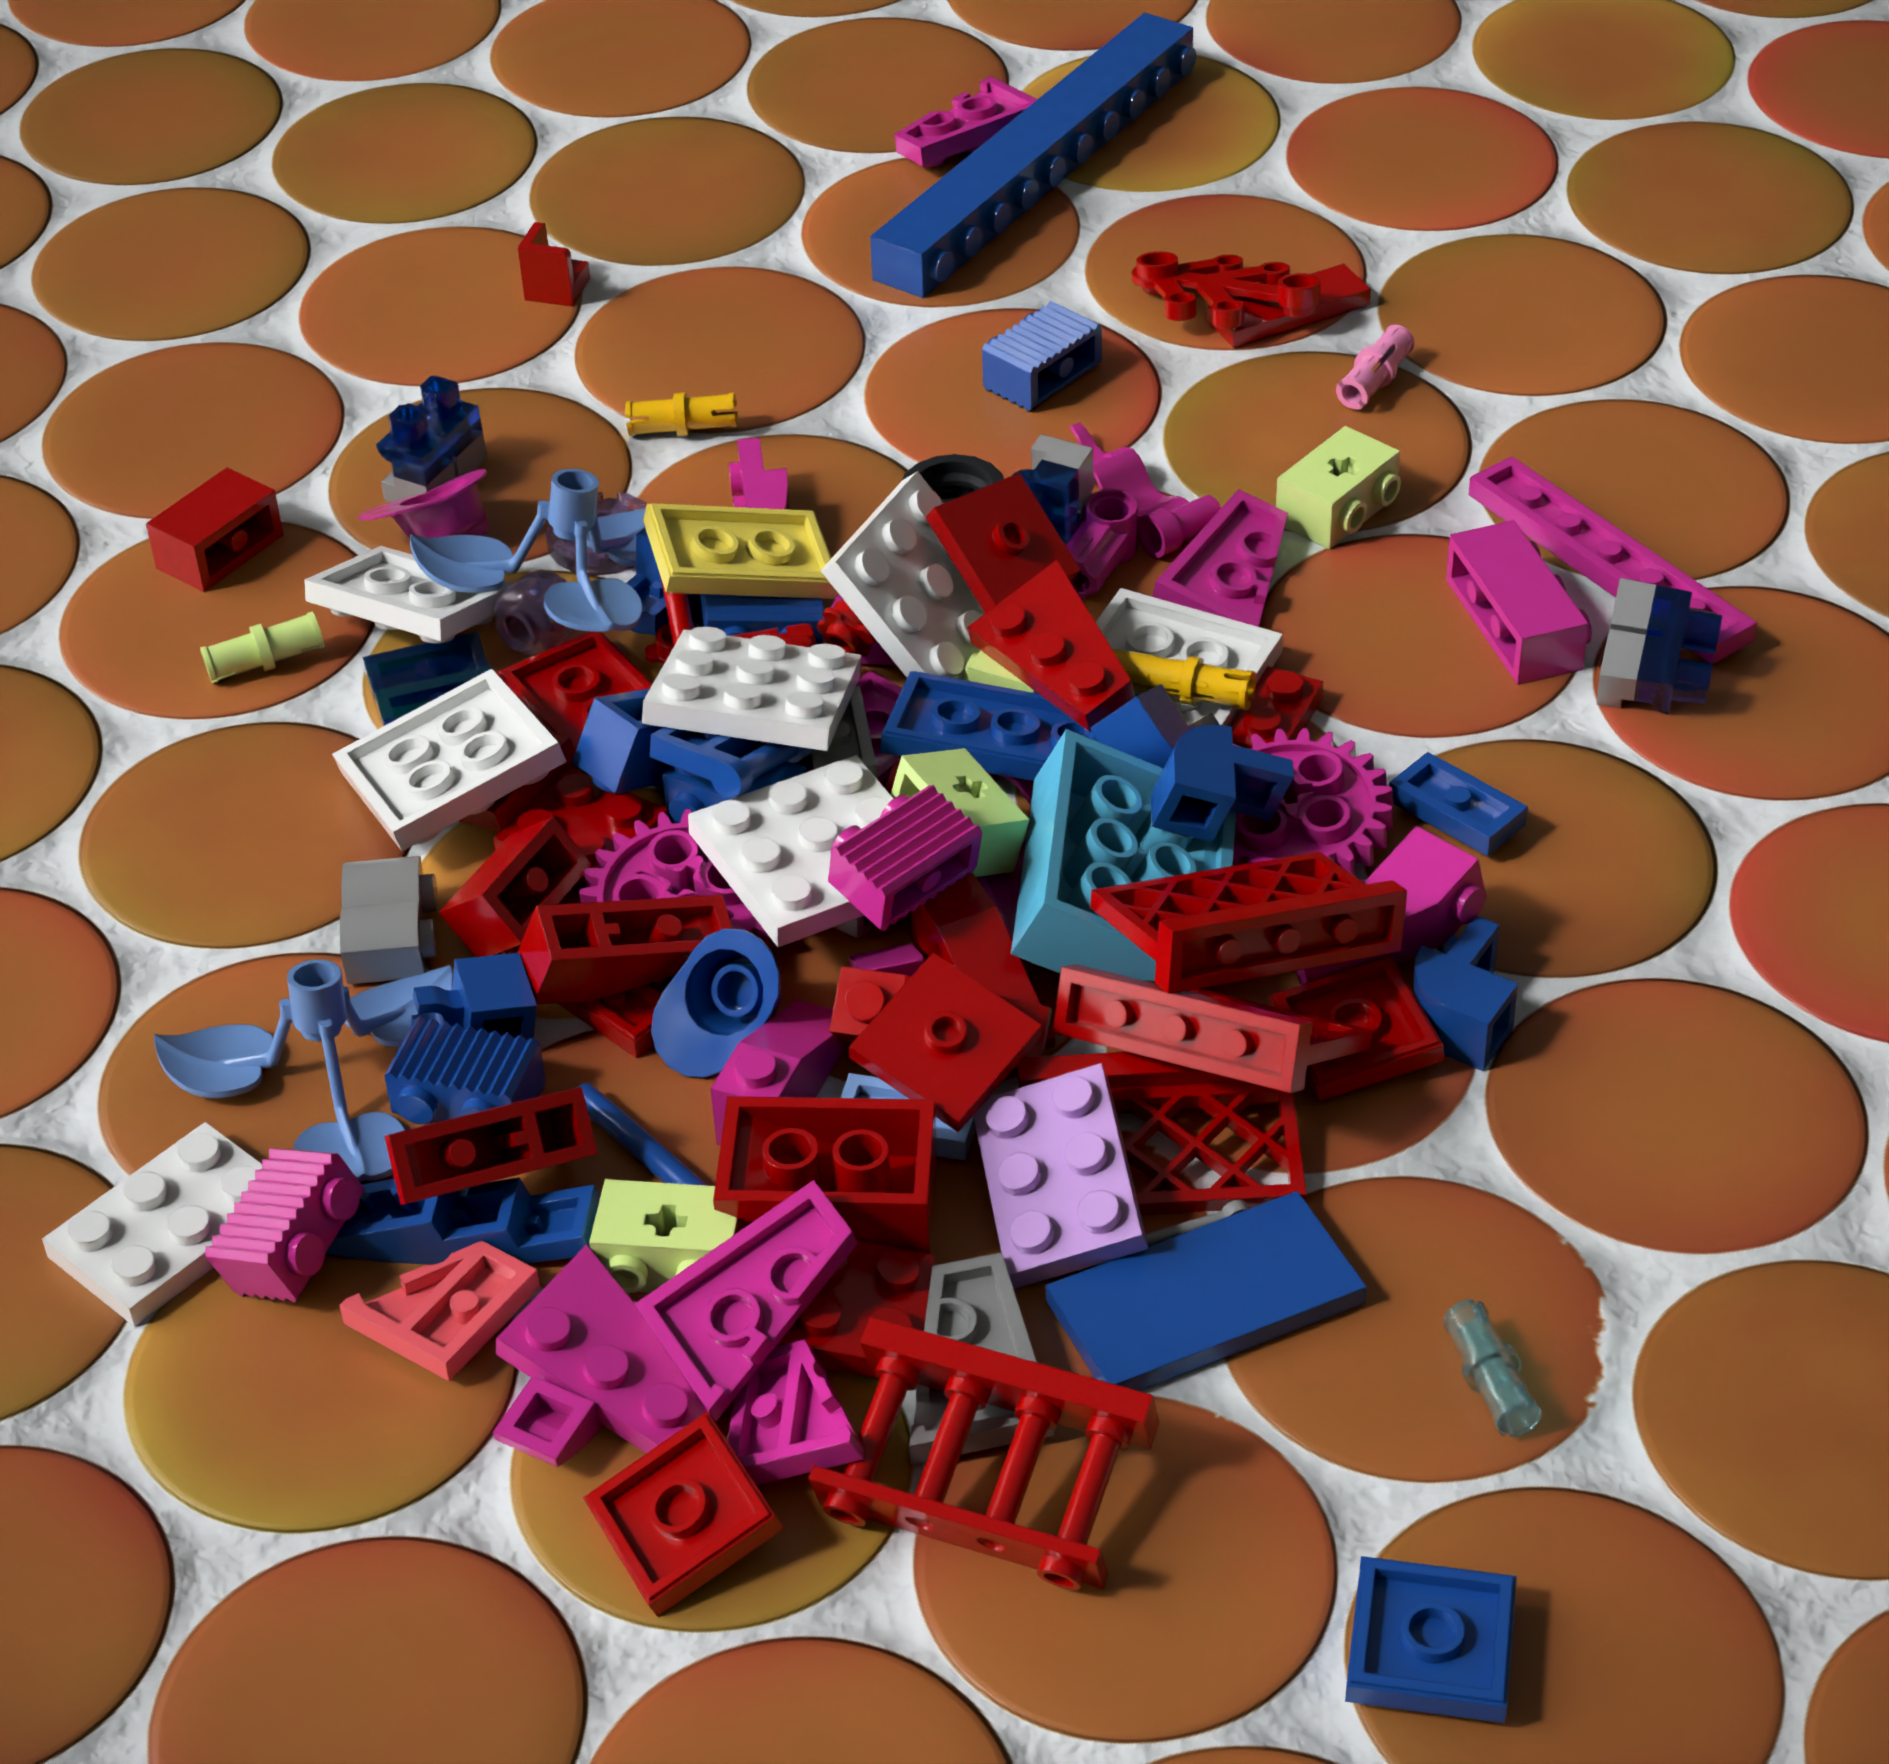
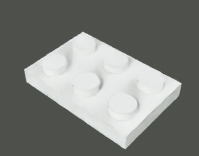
(398, 595)
(152, 1229)

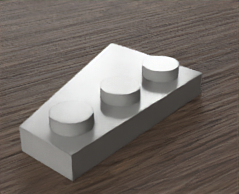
(977, 1306)

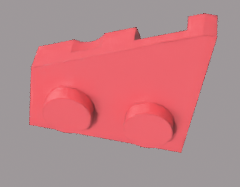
(446, 1307)

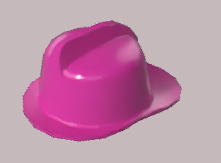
(441, 512)

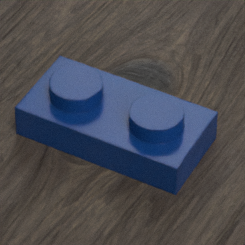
(1458, 804)

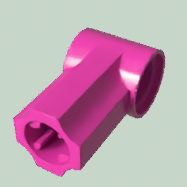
(1104, 538)

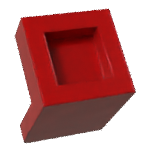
(549, 271)

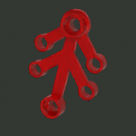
(1217, 280)

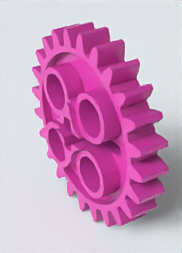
(1330, 807)
(663, 865)

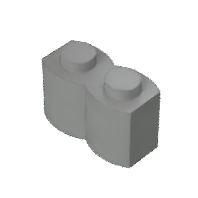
(386, 919)

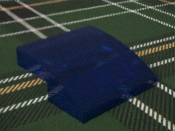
(420, 673)

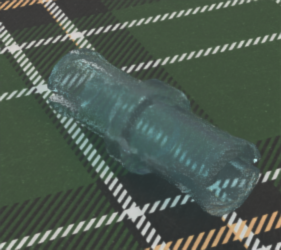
(1492, 1368)

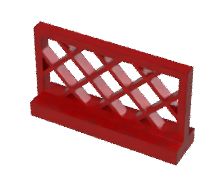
(1254, 920)
(1200, 1028)
(1156, 1093)

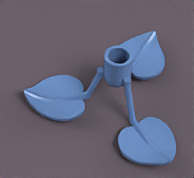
(599, 605)
(231, 1057)

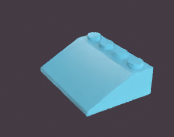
(1093, 833)

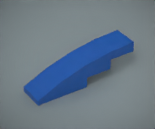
(495, 1212)

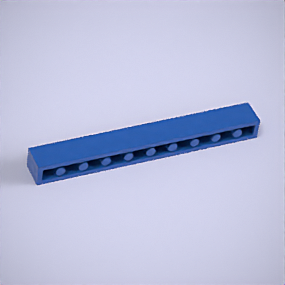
(1030, 155)

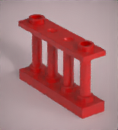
(971, 1380)

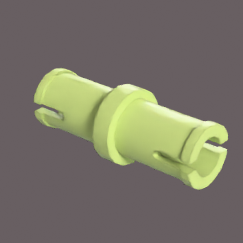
(262, 647)

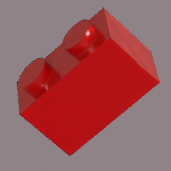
(215, 529)
(523, 872)

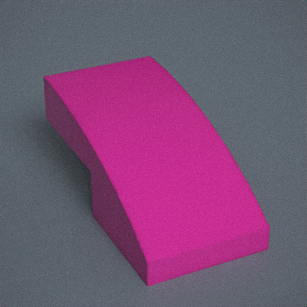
(548, 1422)

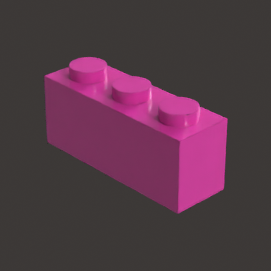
(1517, 602)

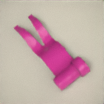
(1162, 519)

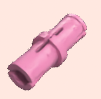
(1362, 381)

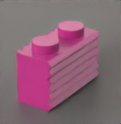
(904, 856)
(285, 1223)

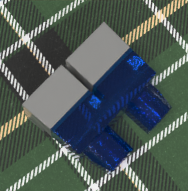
(431, 441)
(1061, 482)
(1646, 647)

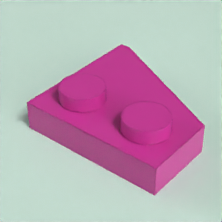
(791, 1418)

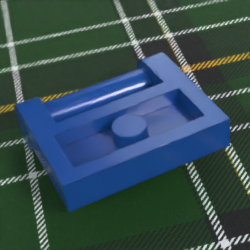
(716, 759)

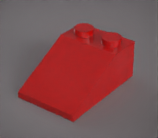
(863, 1154)

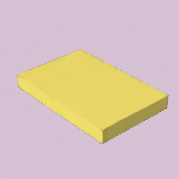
(738, 551)

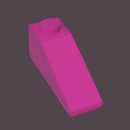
(1442, 895)
(780, 1059)

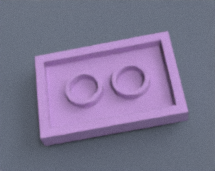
(1059, 1176)

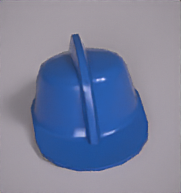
(716, 1002)

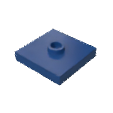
(1432, 1639)

